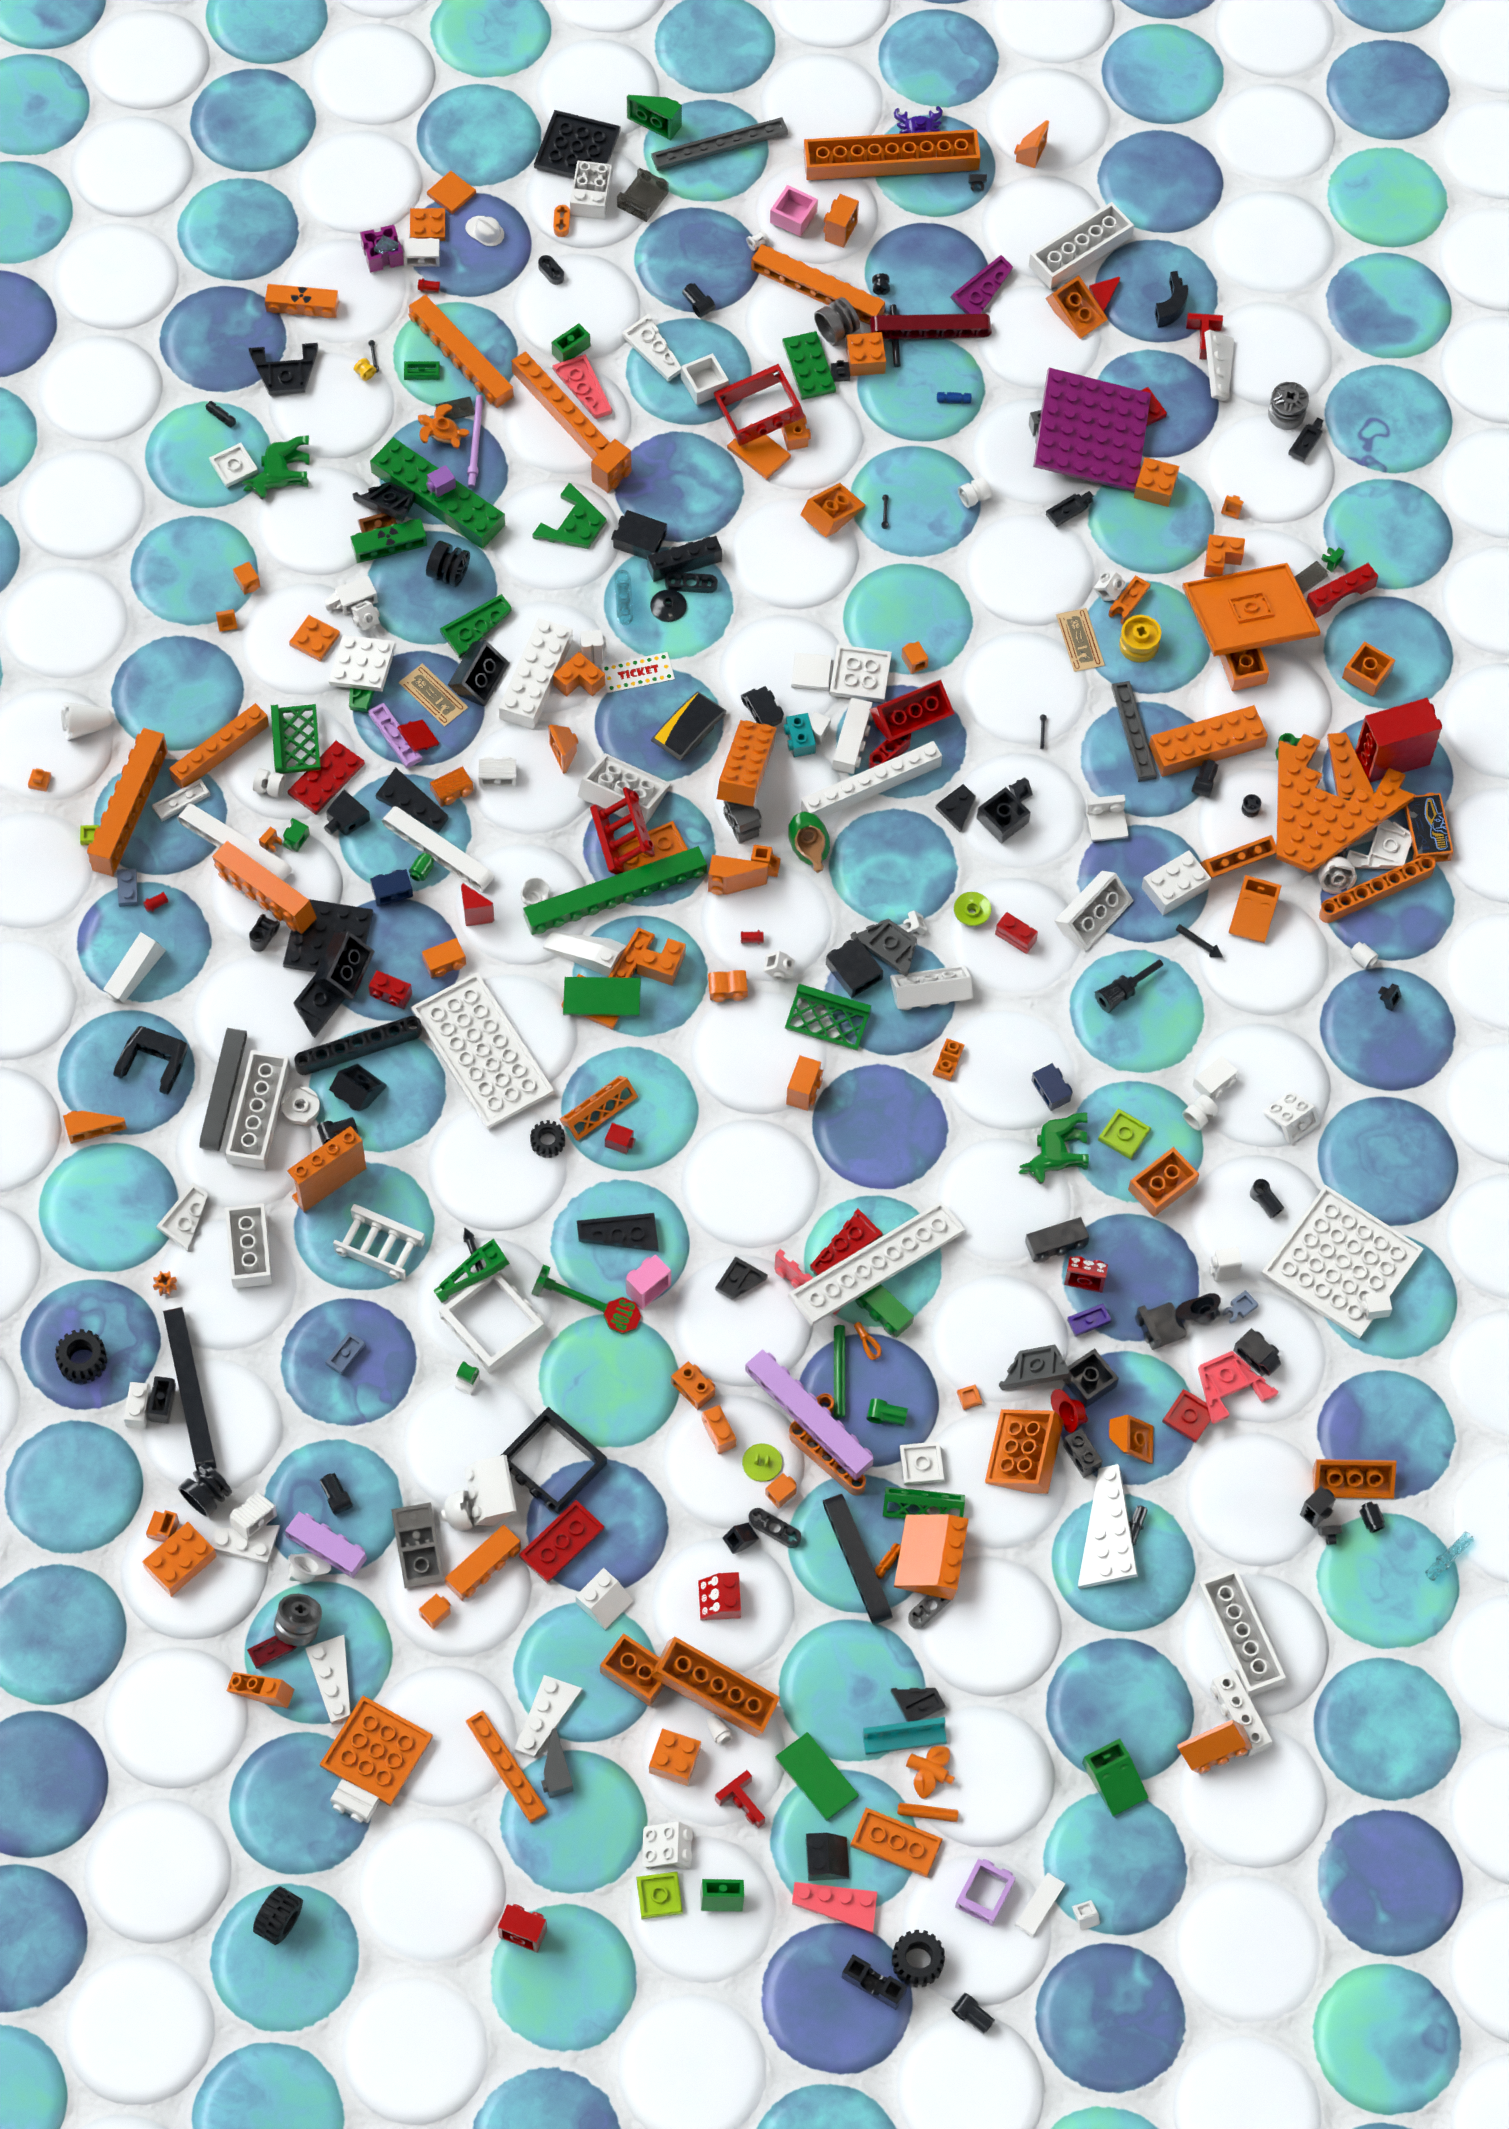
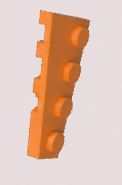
(1346, 766)

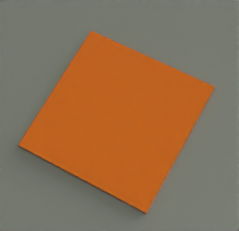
(1251, 609)

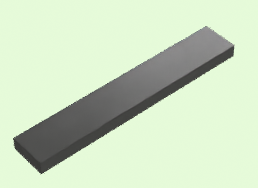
(1133, 731)

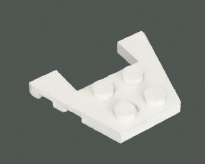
(1387, 850)

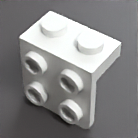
(667, 1845)

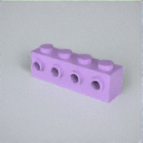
(326, 1544)

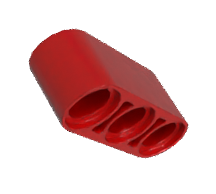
(882, 755)

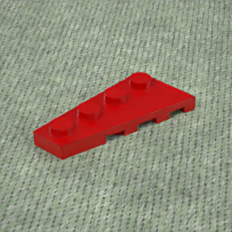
(854, 1236)

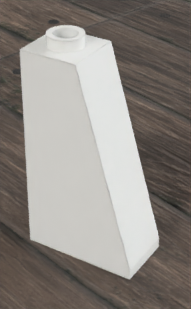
(133, 968)

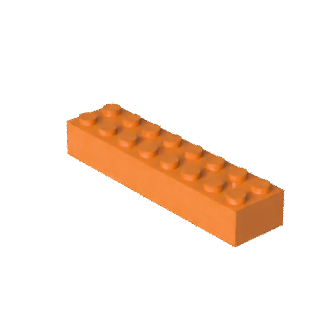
(127, 802)

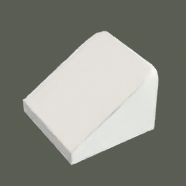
(1086, 1915)

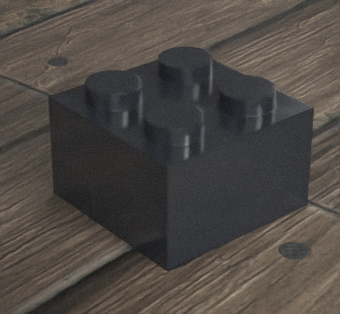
(1003, 815)
(1091, 1378)

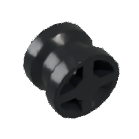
(881, 284)
(1251, 801)

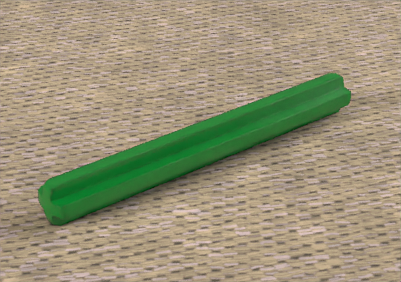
(839, 1371)

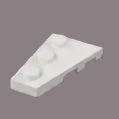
(184, 1216)

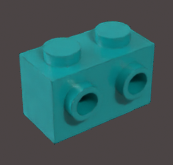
(800, 735)

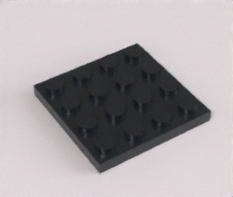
(575, 139)
(307, 949)

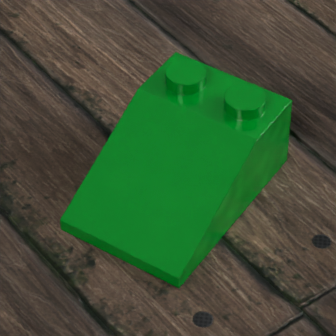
(655, 114)

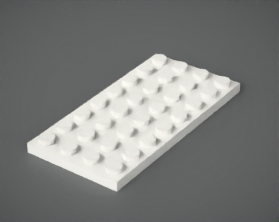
(482, 1050)

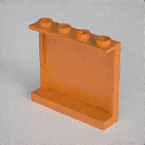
(328, 1168)

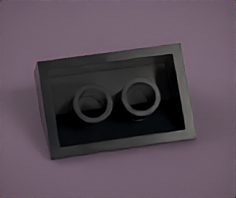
(478, 673)
(343, 965)

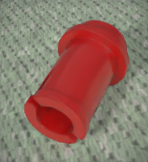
(425, 285)
(155, 902)
(752, 937)

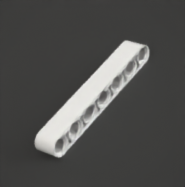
(218, 833)
(439, 848)

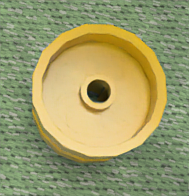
(1140, 638)

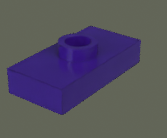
(1089, 1320)

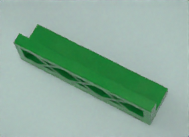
(920, 1498)

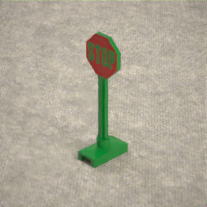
(620, 1314)

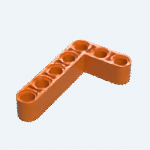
(818, 1452)

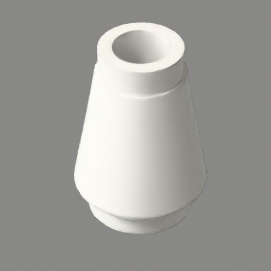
(719, 1731)

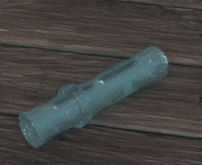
(1443, 1562)

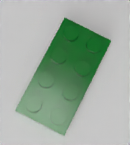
(809, 365)

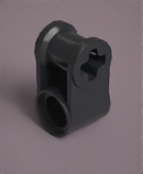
(265, 930)

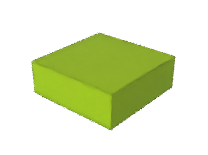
(87, 834)

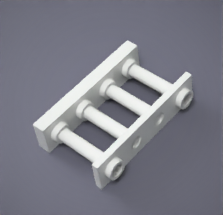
(379, 1223)

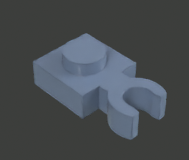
(1241, 1305)

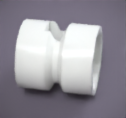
(973, 492)
(275, 783)
(1199, 1114)

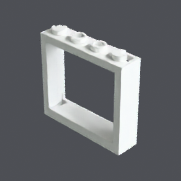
(471, 1344)

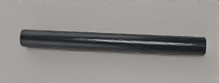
(895, 342)

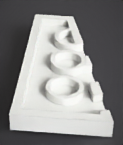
(1219, 357)
(330, 1671)
(549, 1707)

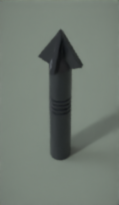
(1213, 950)
(469, 1239)

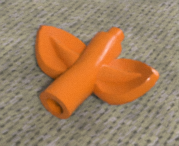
(930, 1770)

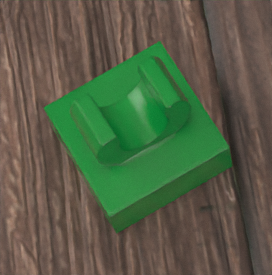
(1333, 560)

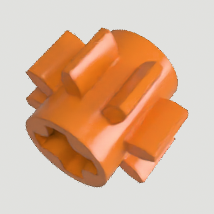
(164, 1277)

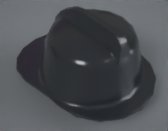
(1200, 1309)

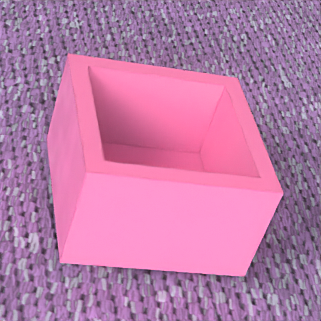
(793, 210)
(648, 1281)

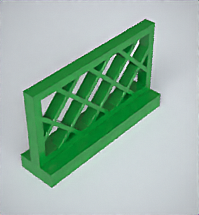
(279, 737)
(836, 1003)

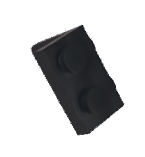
(1160, 1325)

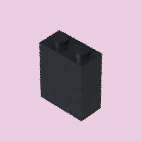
(639, 534)
(854, 967)

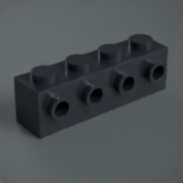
(684, 558)

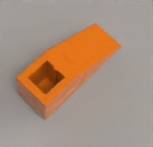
(261, 1689)

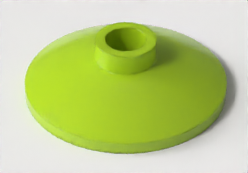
(972, 901)

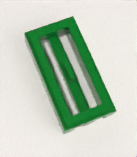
(421, 373)

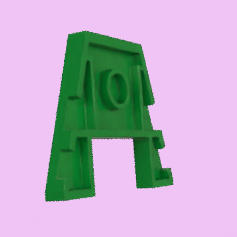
(580, 525)

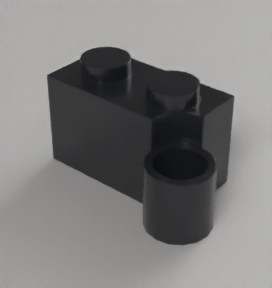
(763, 706)
(1258, 1353)

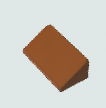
(376, 521)

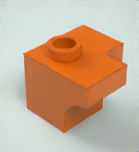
(765, 855)

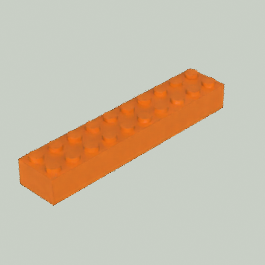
(891, 154)

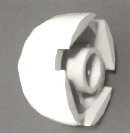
(1337, 875)
(458, 1511)

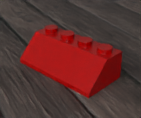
(912, 710)

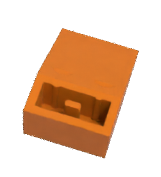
(1255, 909)

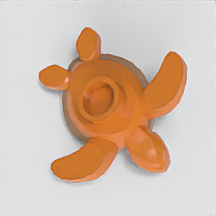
(441, 428)

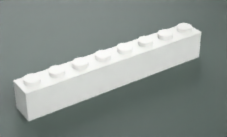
(873, 781)

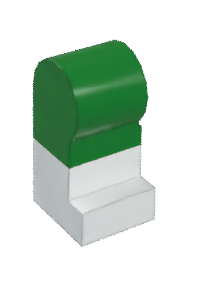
(467, 1378)

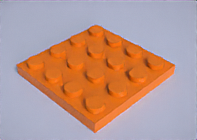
(376, 1750)

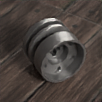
(836, 320)
(1288, 405)

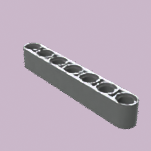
(223, 1089)

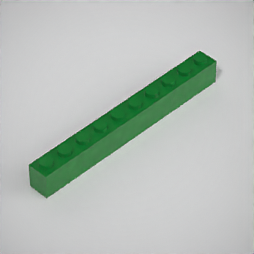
(615, 890)

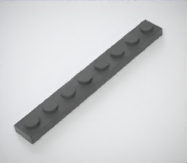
(719, 143)

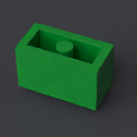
(571, 343)
(722, 1895)

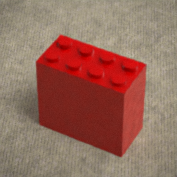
(1398, 739)

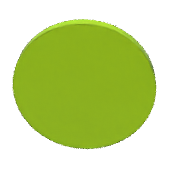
(762, 1462)

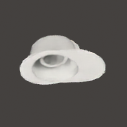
(485, 230)
(306, 1566)

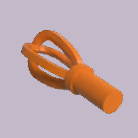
(865, 1336)

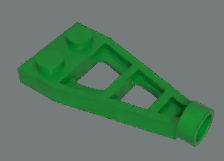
(489, 1253)

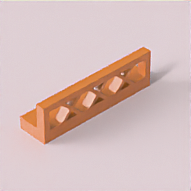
(593, 1103)

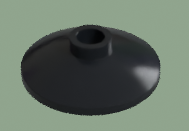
(668, 612)

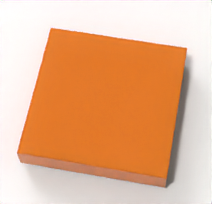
(451, 192)

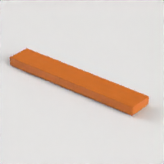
(506, 1766)

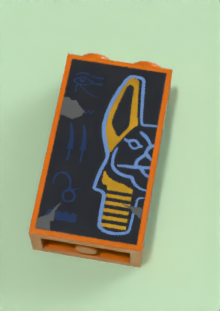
(1429, 827)

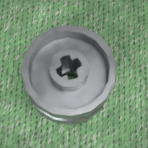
(297, 1619)

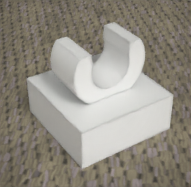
(917, 923)

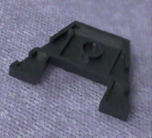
(285, 376)

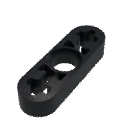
(705, 578)
(776, 1536)

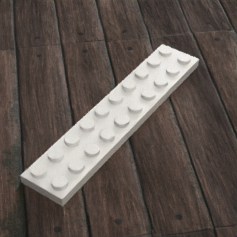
(876, 1263)

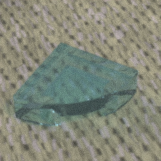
(386, 244)

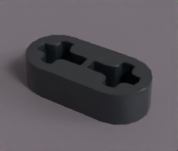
(553, 268)

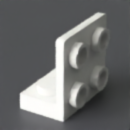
(1106, 818)
(1294, 1115)

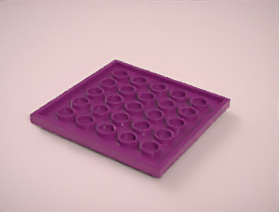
(1091, 429)

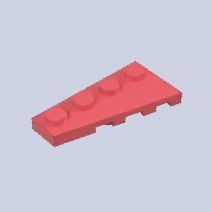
(584, 384)
(791, 1271)
(838, 1903)

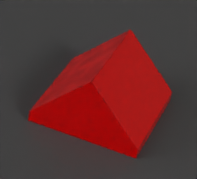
(476, 907)

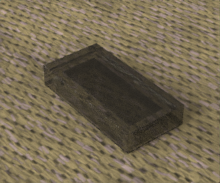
(1311, 576)

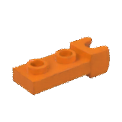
(1129, 598)

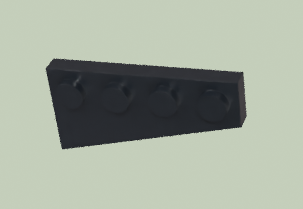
(621, 1231)

